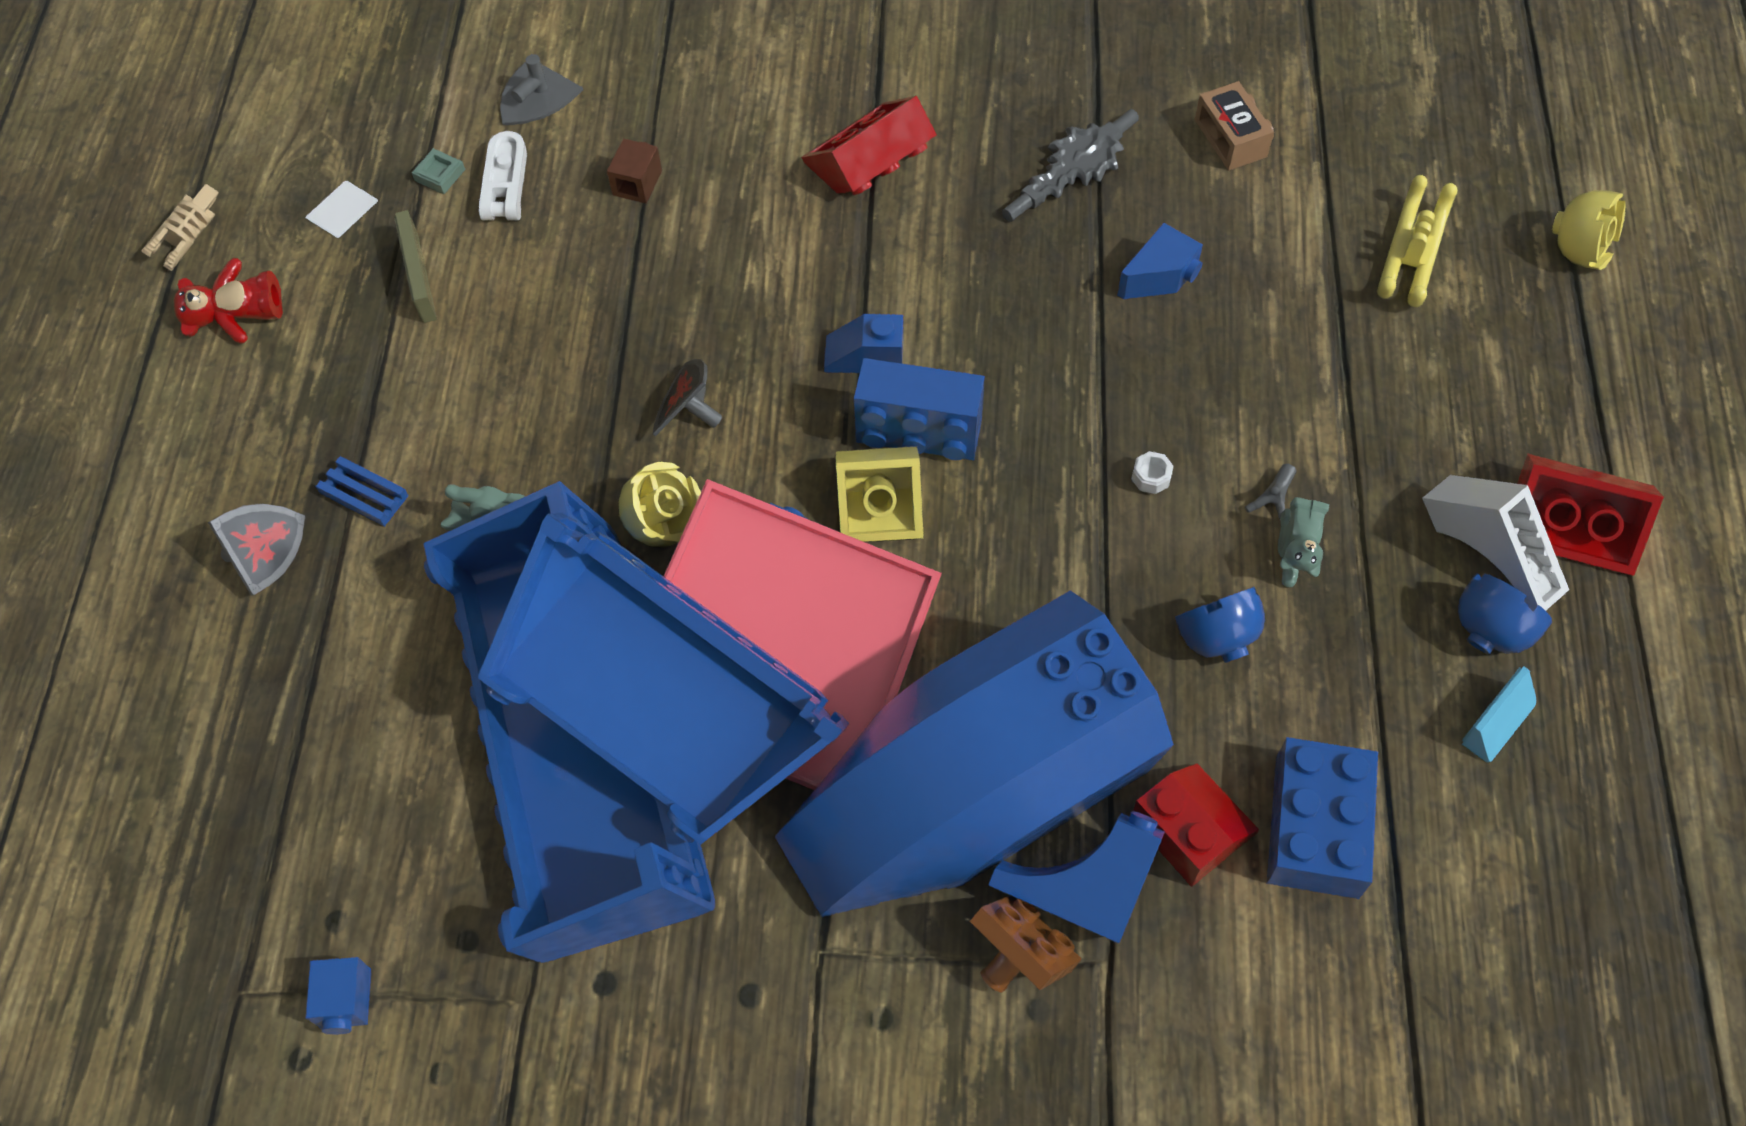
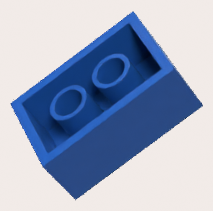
(918, 408)
(1323, 818)

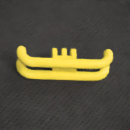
(1417, 245)

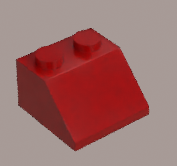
(1197, 820)

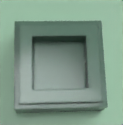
(438, 171)

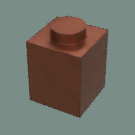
(634, 170)

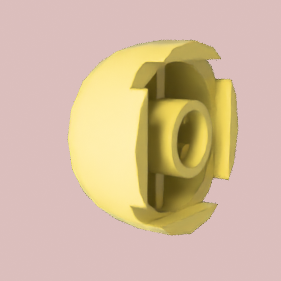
(1590, 227)
(658, 504)

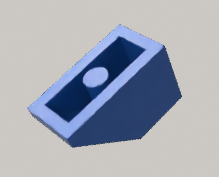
(1161, 265)
(864, 337)

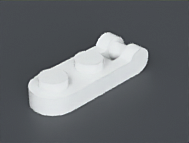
(503, 177)

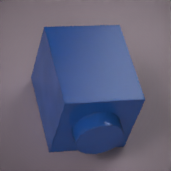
(338, 994)

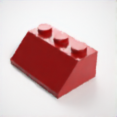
(872, 145)
(1592, 513)

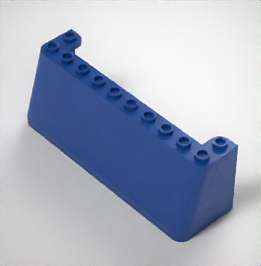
(580, 836)

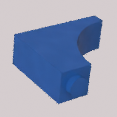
(1096, 888)

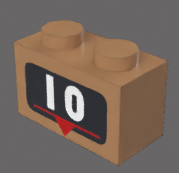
(1234, 125)

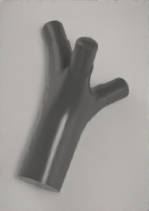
(1276, 491)

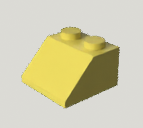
(880, 494)

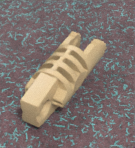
(183, 225)

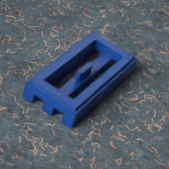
(338, 477)

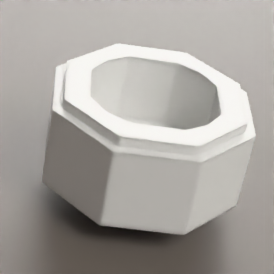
(1152, 472)

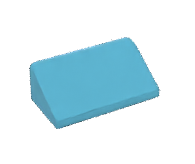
(1502, 716)

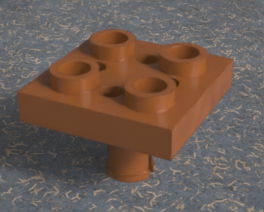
(1023, 945)

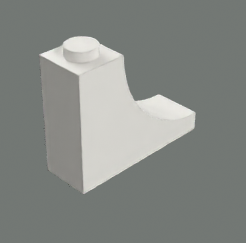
(1505, 528)

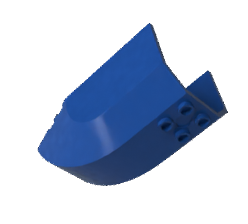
(979, 761)

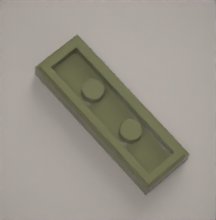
(415, 267)

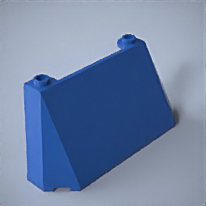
(652, 680)

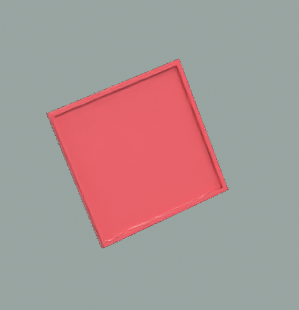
(809, 599)

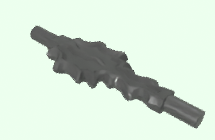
(1080, 155)

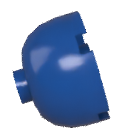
(1499, 616)
(1224, 625)

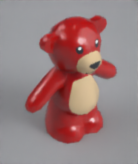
(254, 298)

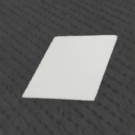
(341, 209)

